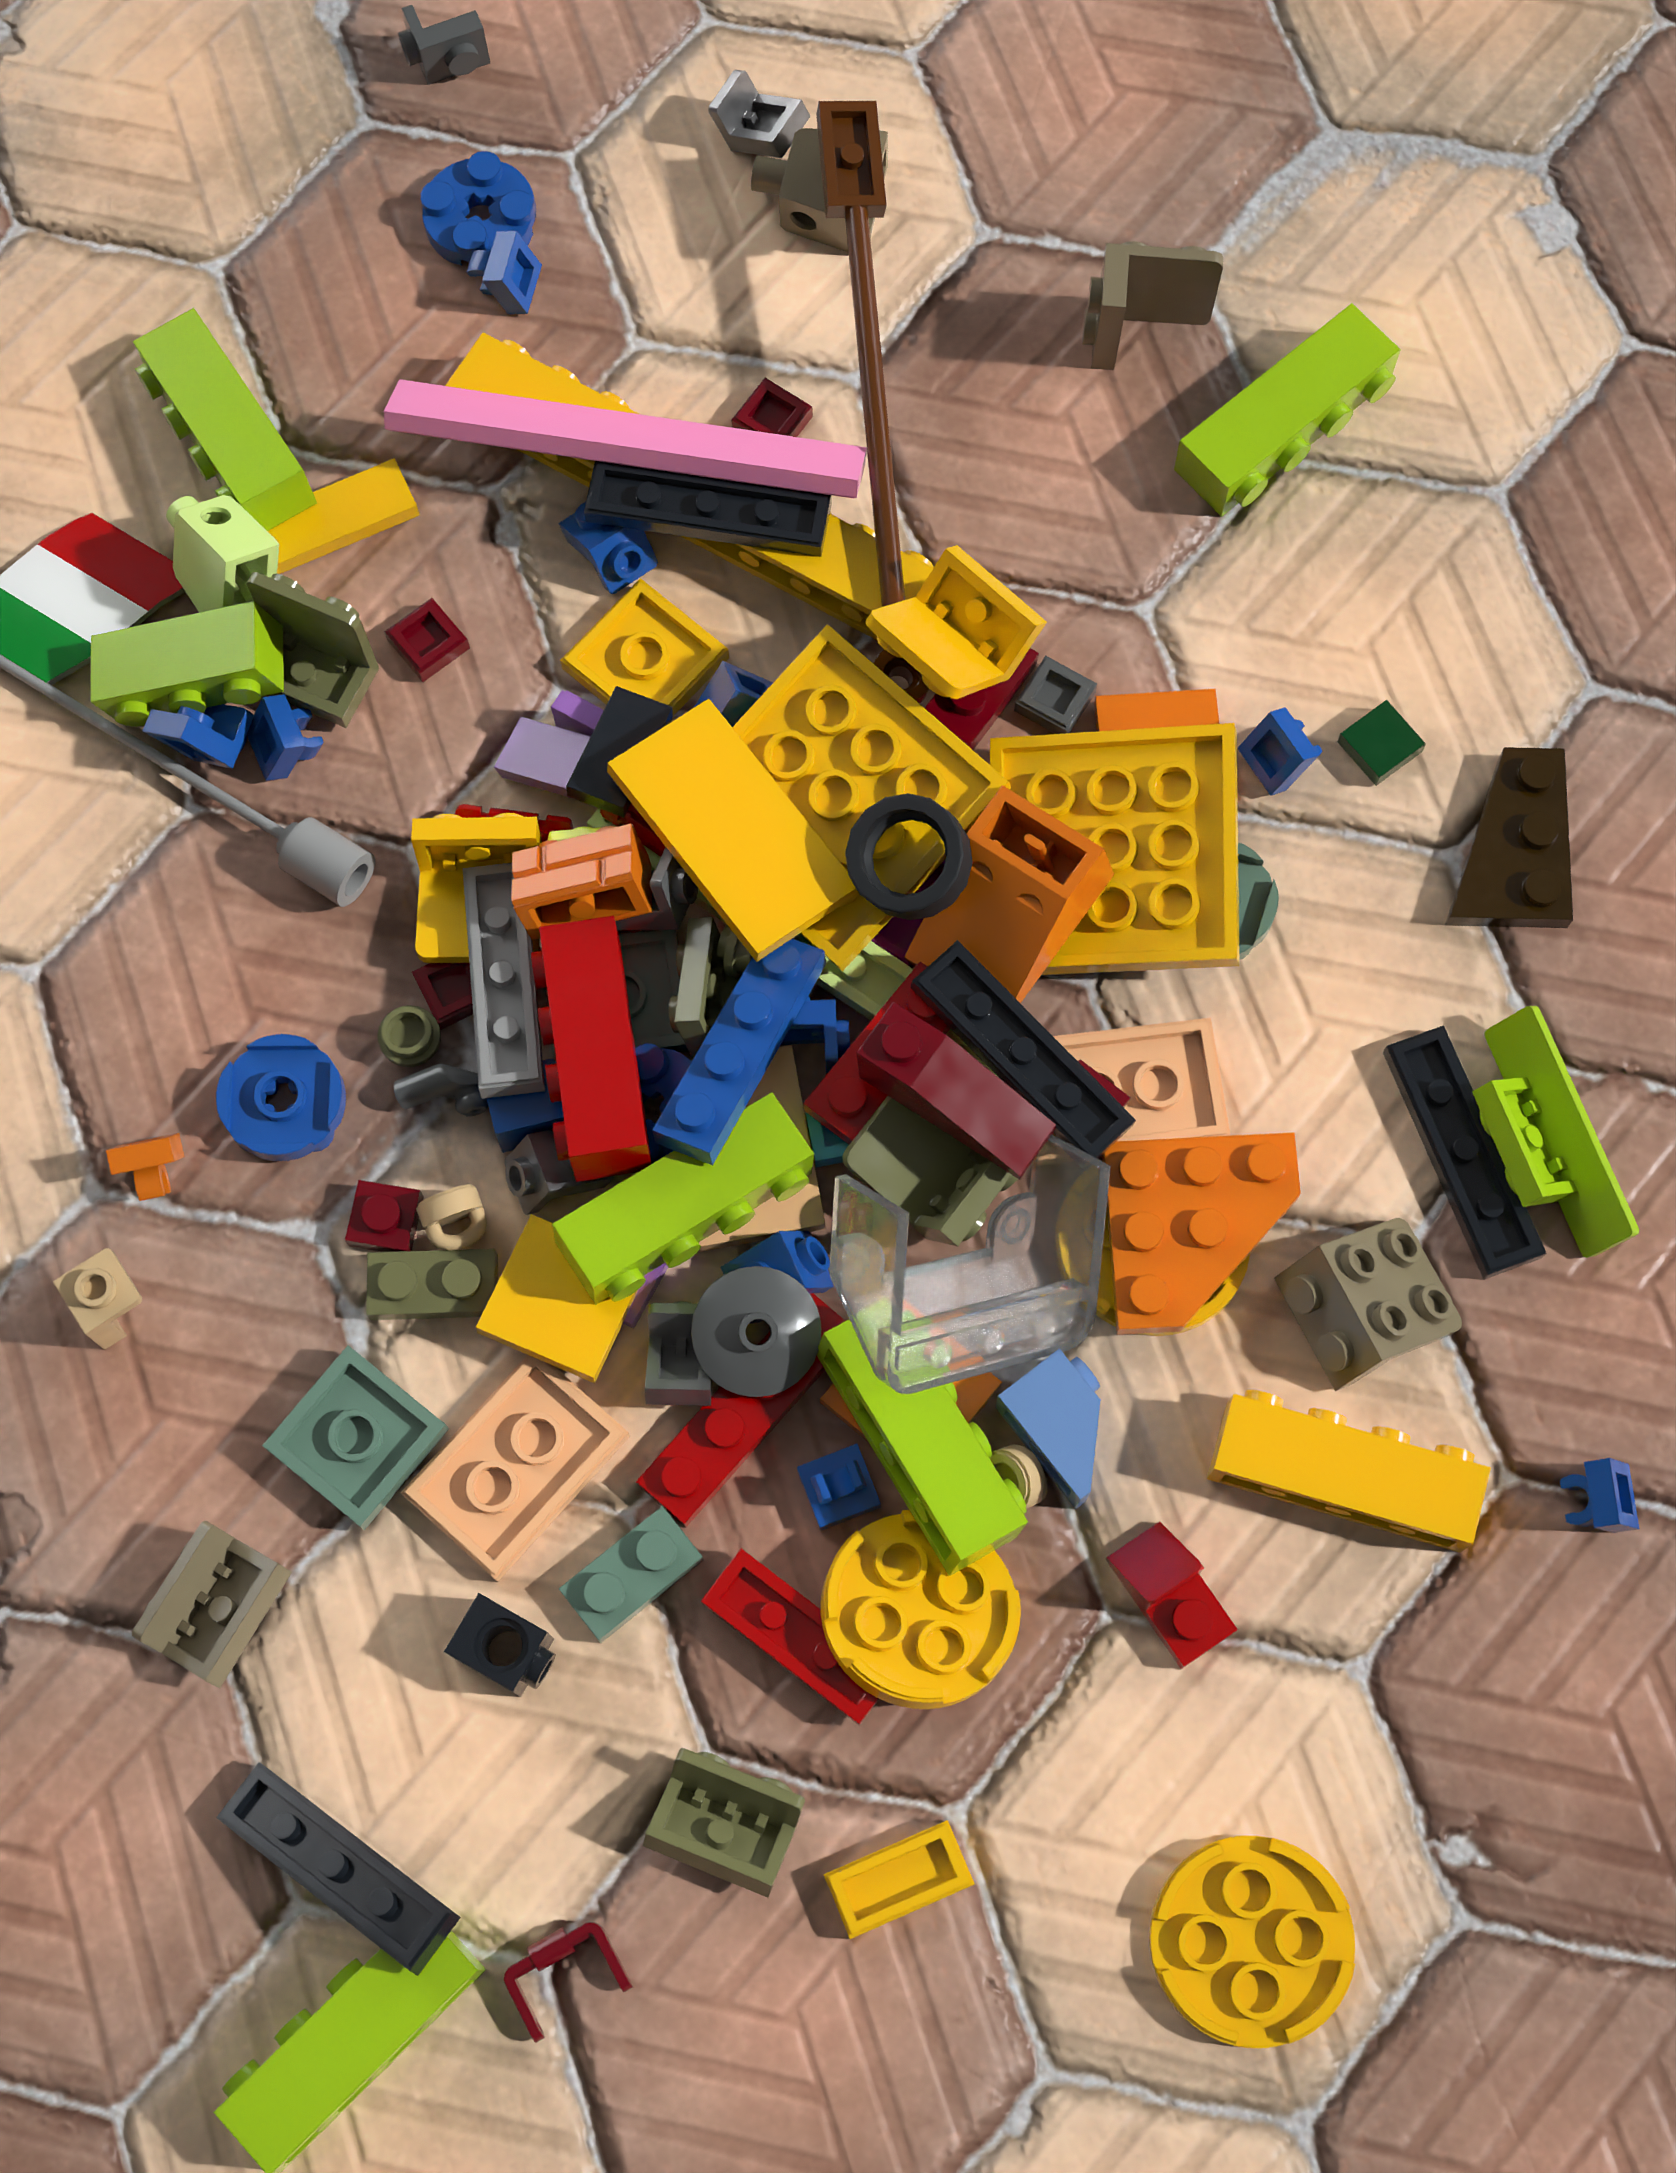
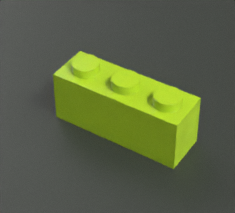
(187, 662)

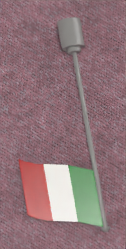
(102, 581)

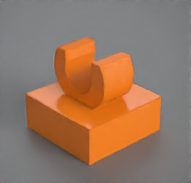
(147, 1162)

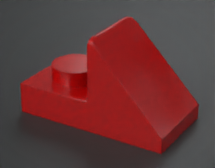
(1171, 1593)

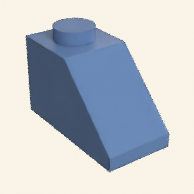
(1057, 1420)

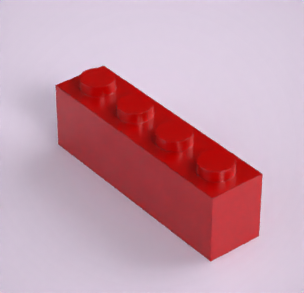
(593, 1049)

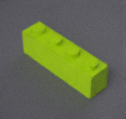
(1287, 411)
(222, 419)
(681, 1201)
(929, 1455)
(339, 2050)

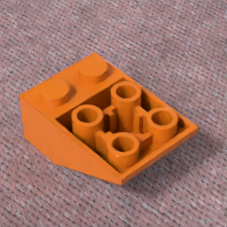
(1022, 896)

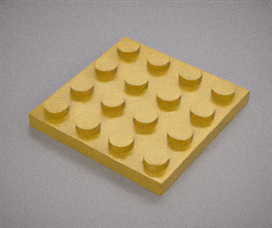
(842, 741)
(1170, 831)

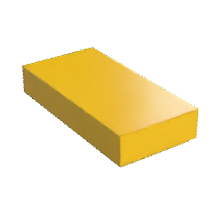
(898, 1879)

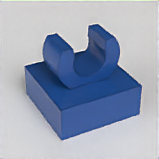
(507, 271)
(278, 737)
(1278, 751)
(838, 1487)
(1609, 1493)

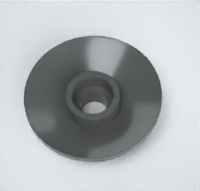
(721, 1325)

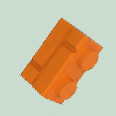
(582, 879)

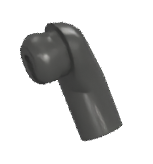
(445, 1082)

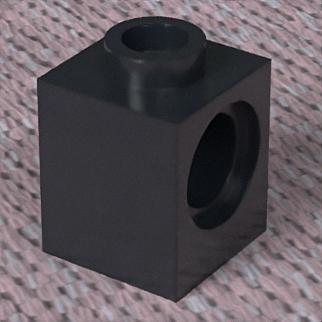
(478, 1629)

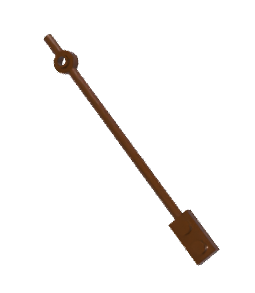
(857, 192)

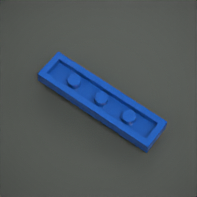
(738, 1051)

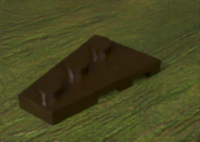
(1520, 848)

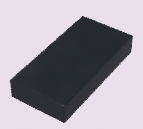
(622, 725)

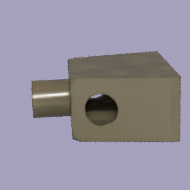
(801, 189)

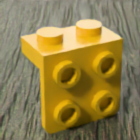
(959, 627)
(442, 851)

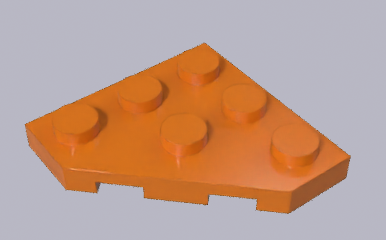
(1188, 1218)

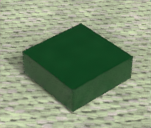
(1381, 742)

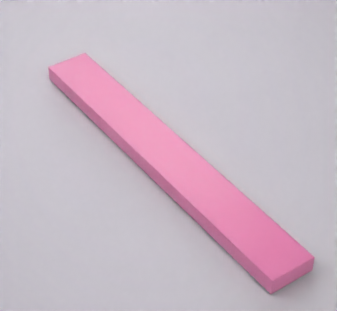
(626, 438)

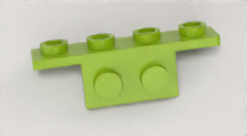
(1548, 1135)

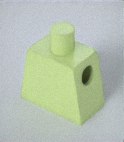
(218, 550)

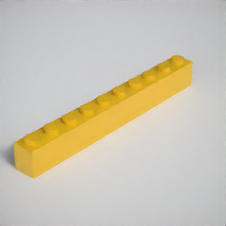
(838, 583)

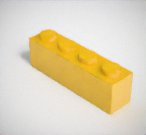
(1350, 1471)

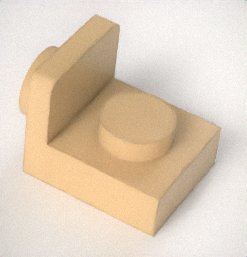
(98, 1295)

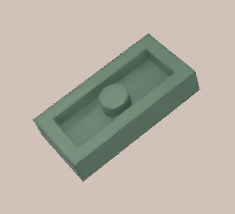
(631, 1574)

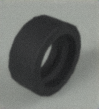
(871, 827)

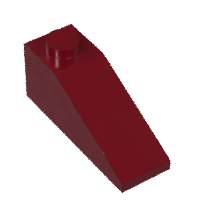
(952, 1090)

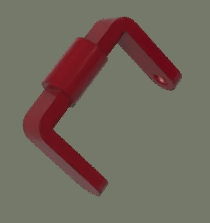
(551, 1950)

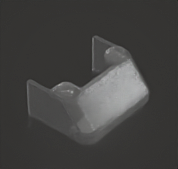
(982, 1307)

